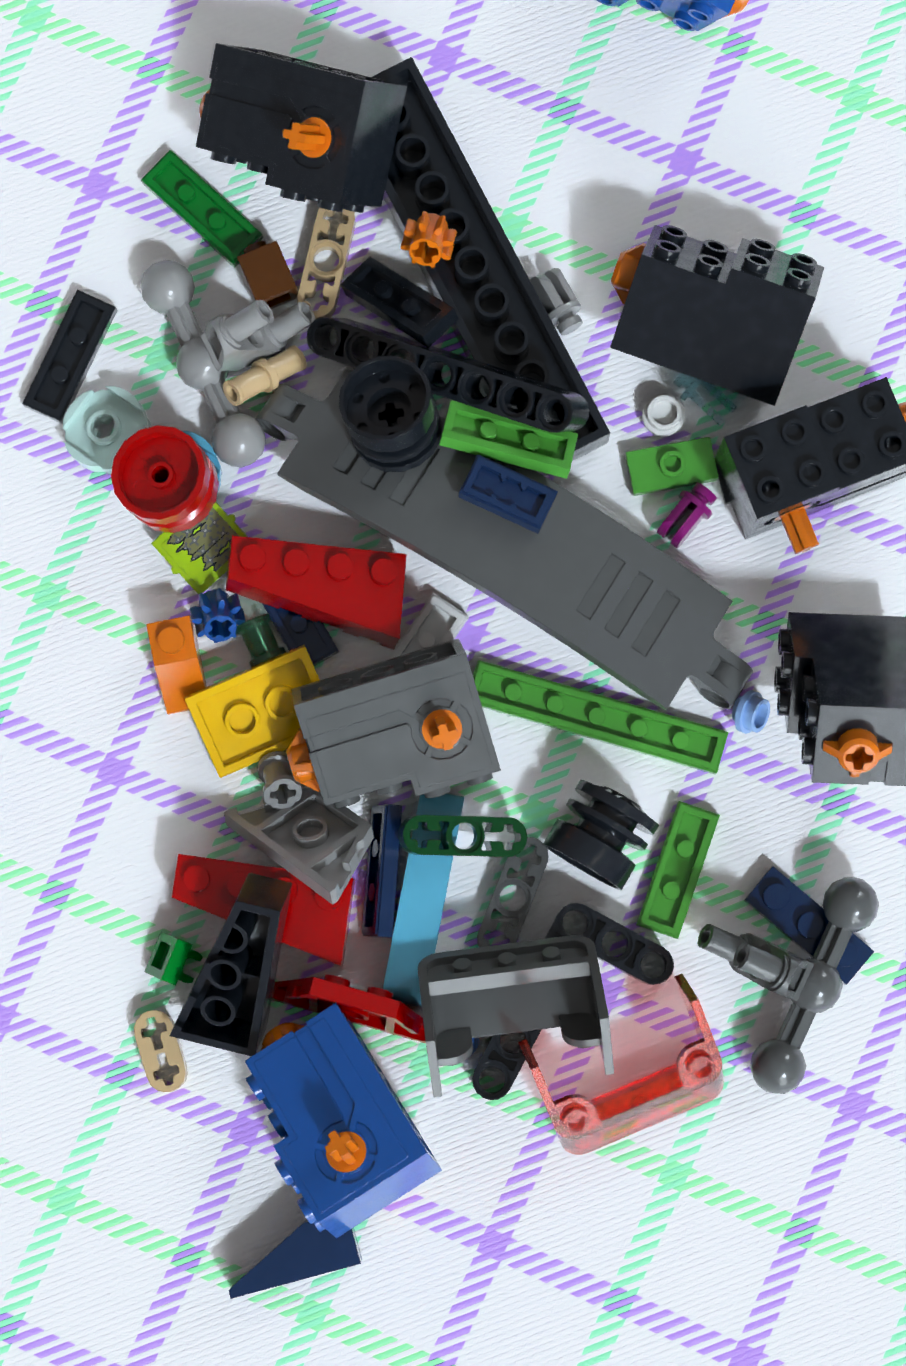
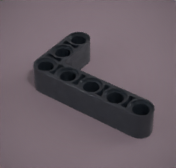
(627, 963)

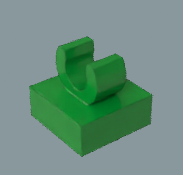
(169, 959)

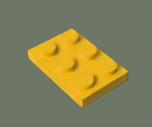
(251, 711)

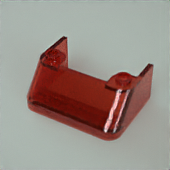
(594, 1123)

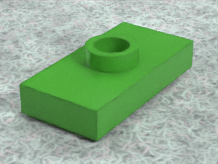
(671, 466)

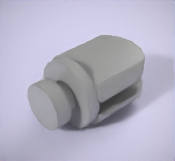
(558, 300)

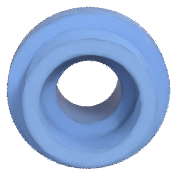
(750, 712)

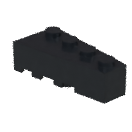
(237, 981)

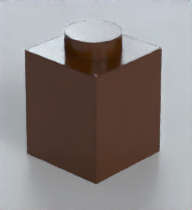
(268, 274)

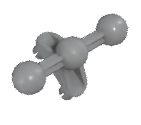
(226, 346)

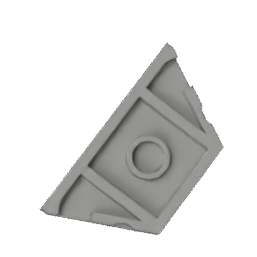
(308, 840)

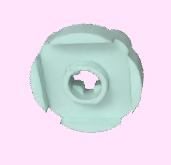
(88, 413)

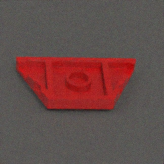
(369, 1009)

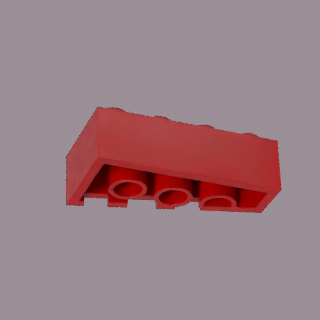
(323, 583)
(310, 921)

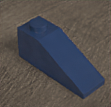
(299, 1257)

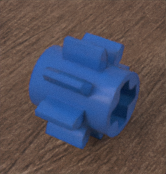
(217, 615)

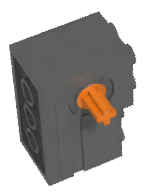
(393, 725)

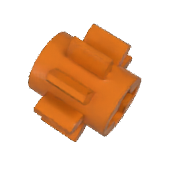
(428, 239)

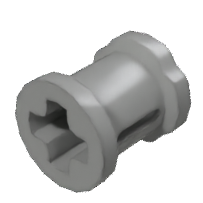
(280, 786)

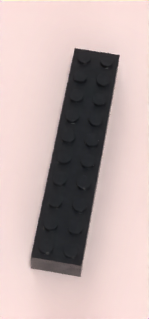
(484, 279)

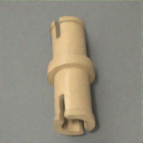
(264, 375)

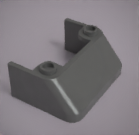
(512, 992)

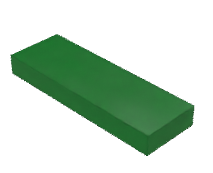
(201, 207)

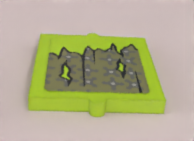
(201, 551)

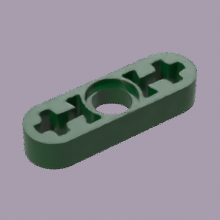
(493, 825)

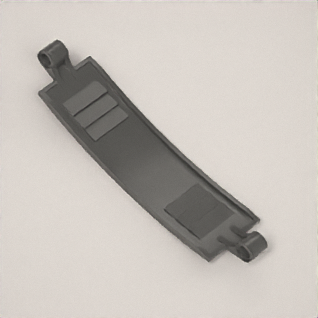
(575, 579)

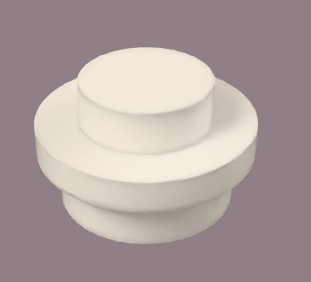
(663, 414)

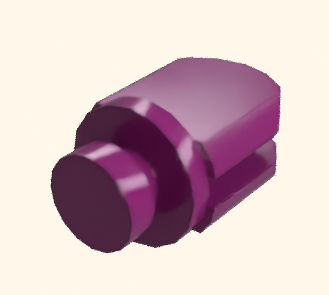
(697, 503)

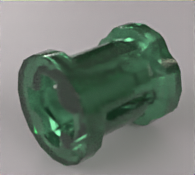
(259, 639)

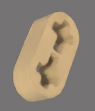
(150, 1054)

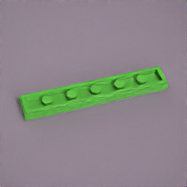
(599, 717)

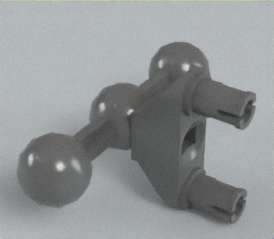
(809, 983)

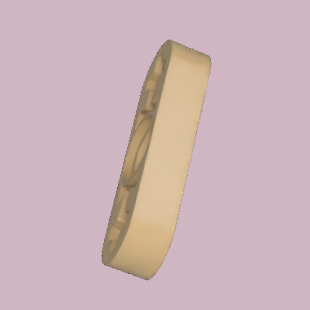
(330, 293)

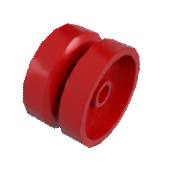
(140, 475)

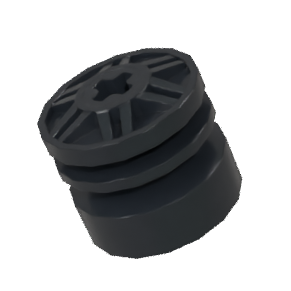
(386, 393)
(601, 834)

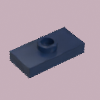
(507, 494)

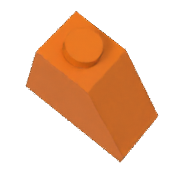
(176, 661)

